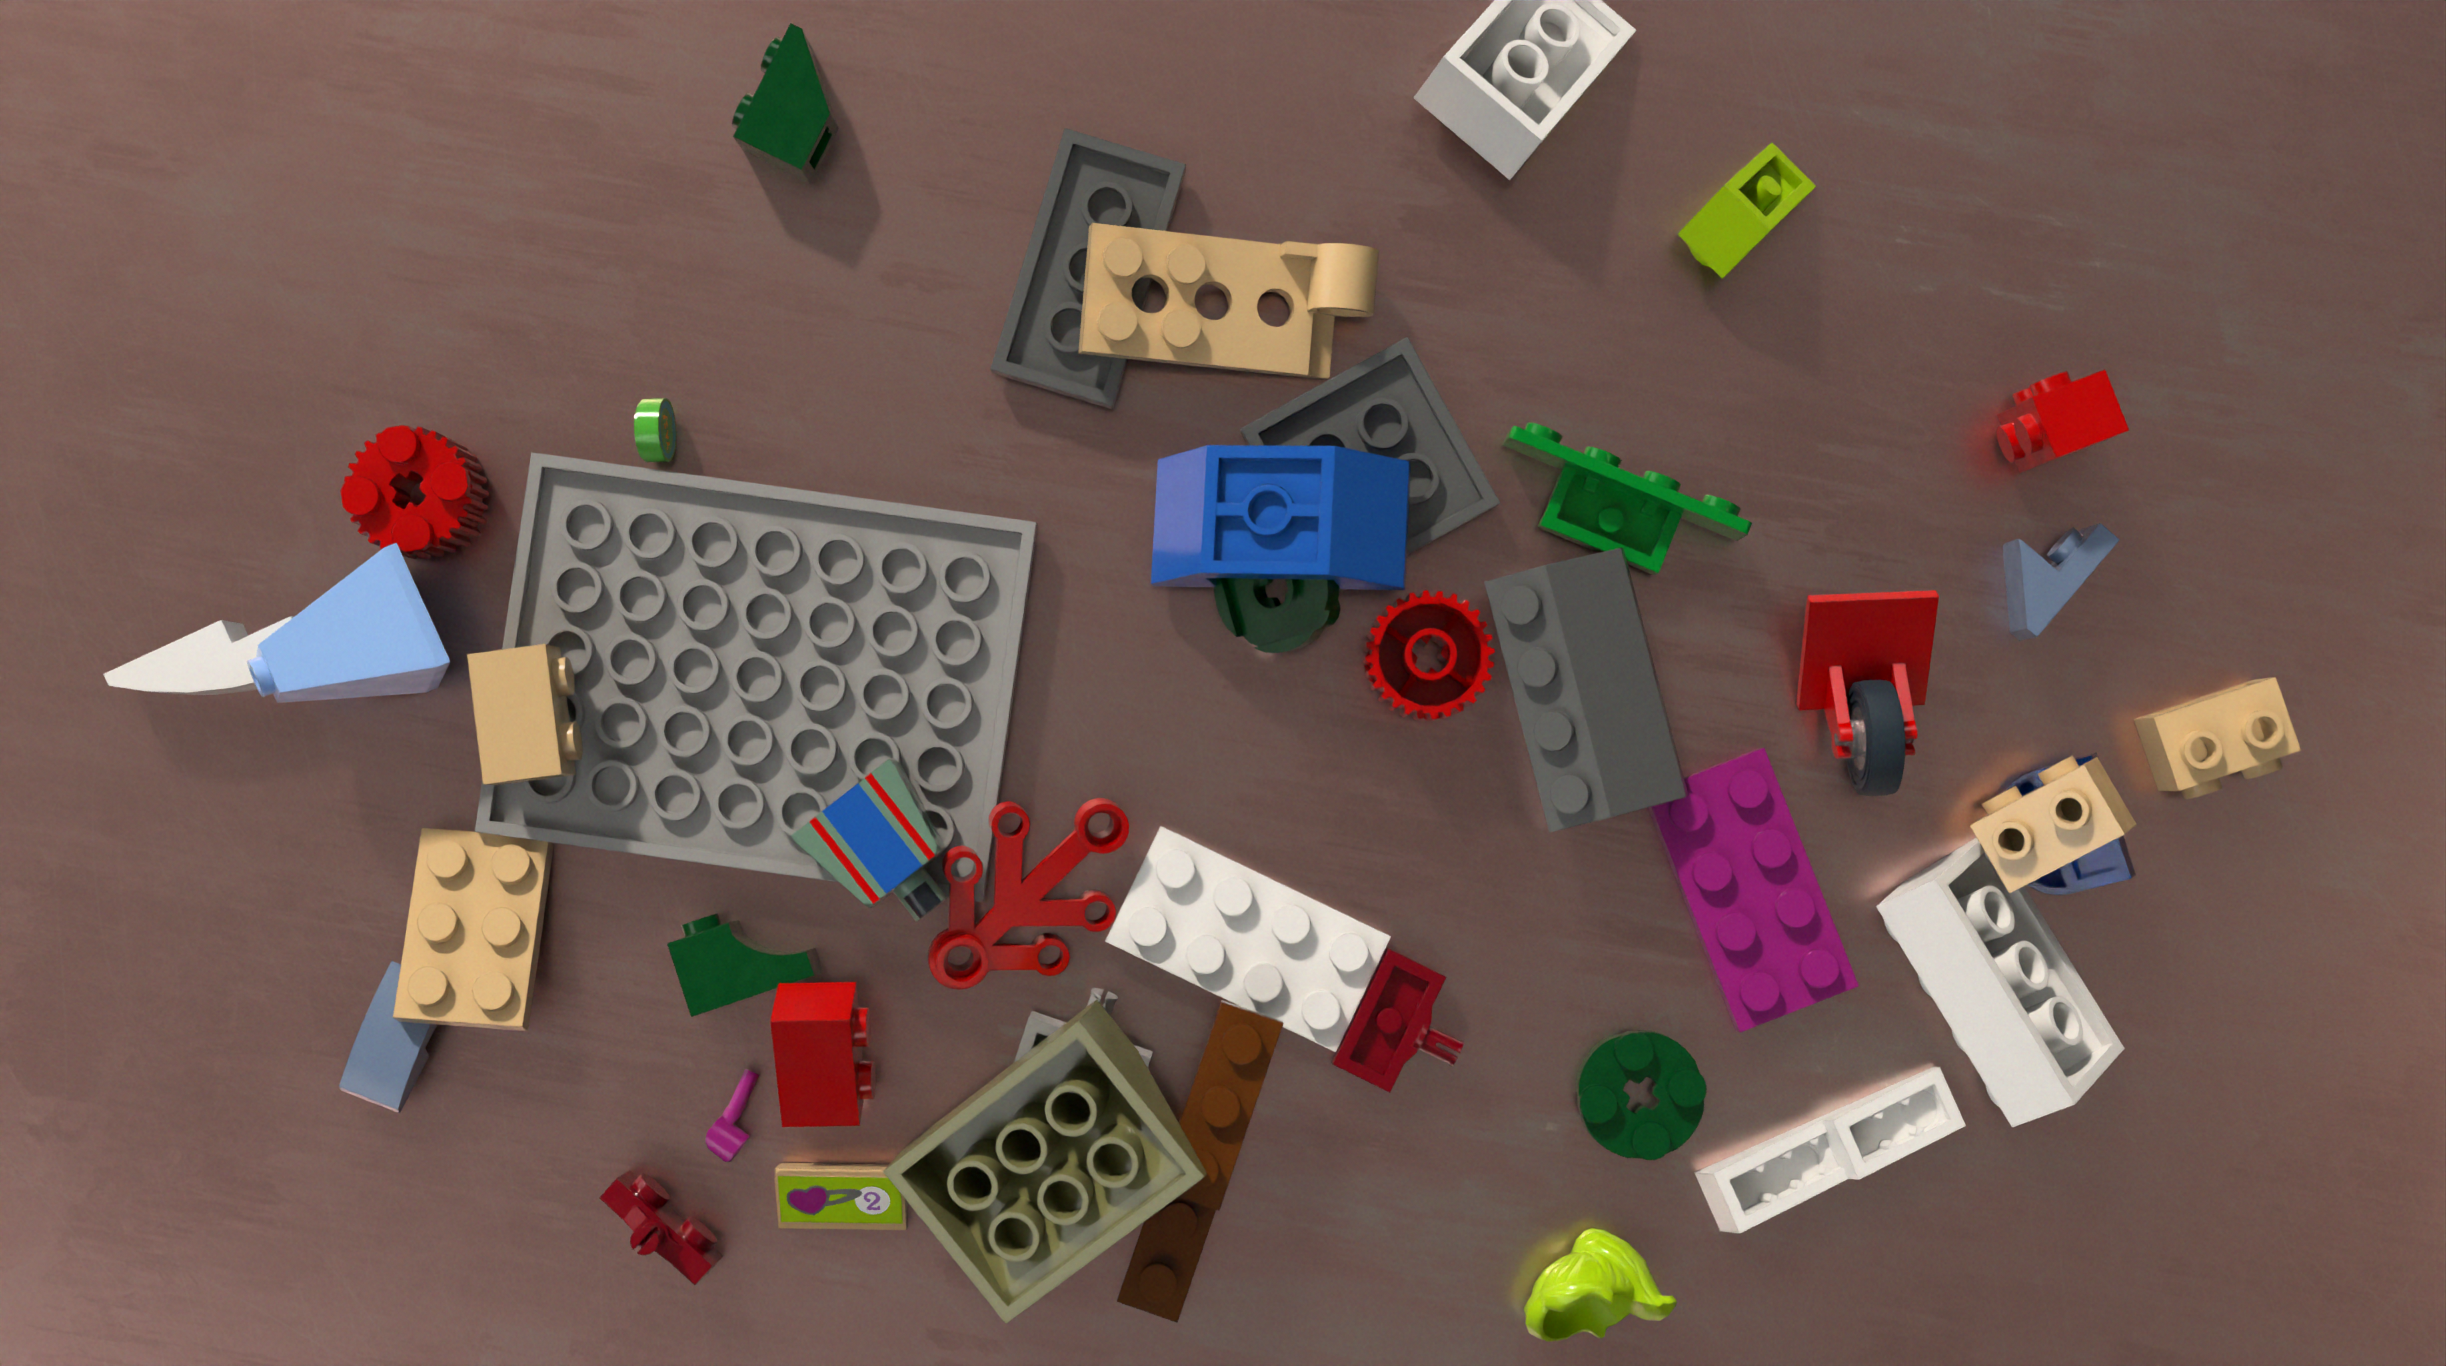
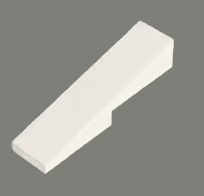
(1829, 1151)

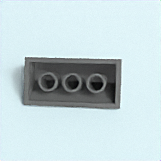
(1586, 689)

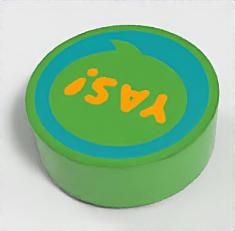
(655, 430)

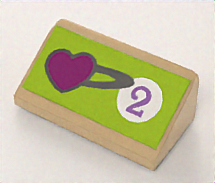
(838, 1197)

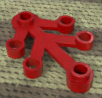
(1021, 901)

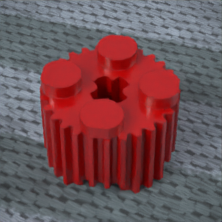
(383, 484)
(1463, 651)

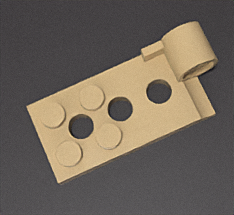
(1312, 278)

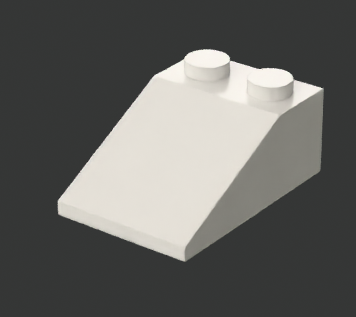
(1521, 73)

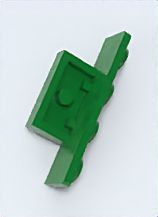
(1616, 509)

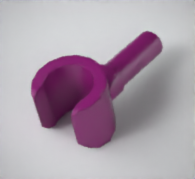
(724, 1136)

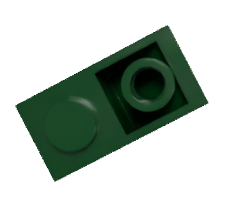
(790, 113)

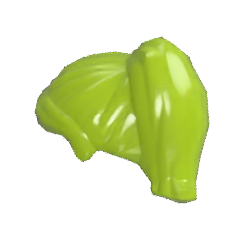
(1594, 1289)

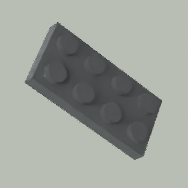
(1086, 186)

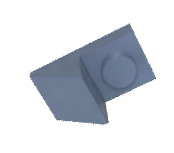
(2041, 589)

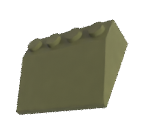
(1048, 1163)

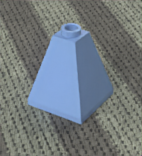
(355, 640)

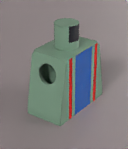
(878, 842)

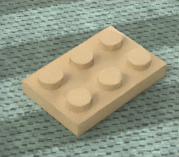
(473, 930)

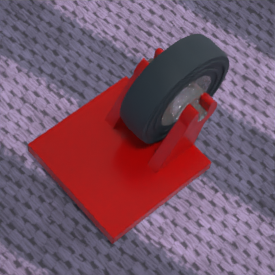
(1867, 668)

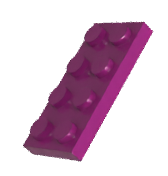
(1752, 892)

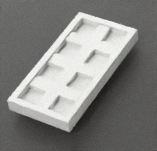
(1248, 938)

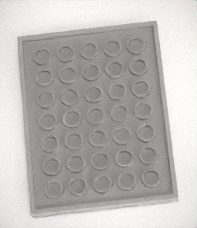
(760, 661)

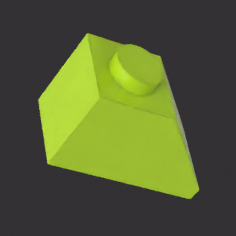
(1745, 210)

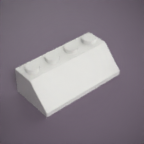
(2001, 984)

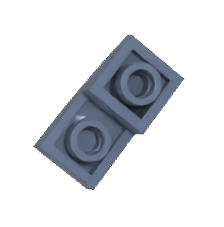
(386, 1051)

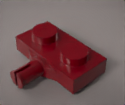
(1394, 1023)
(659, 1228)

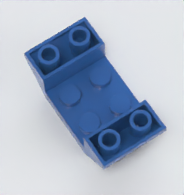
(1281, 516)

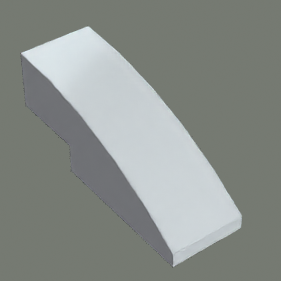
(197, 664)

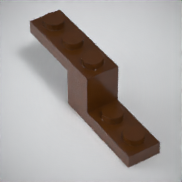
(1215, 1126)

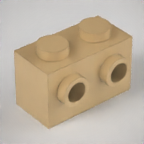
(524, 714)
(2217, 736)
(2053, 823)

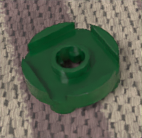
(1273, 626)
(1677, 1089)

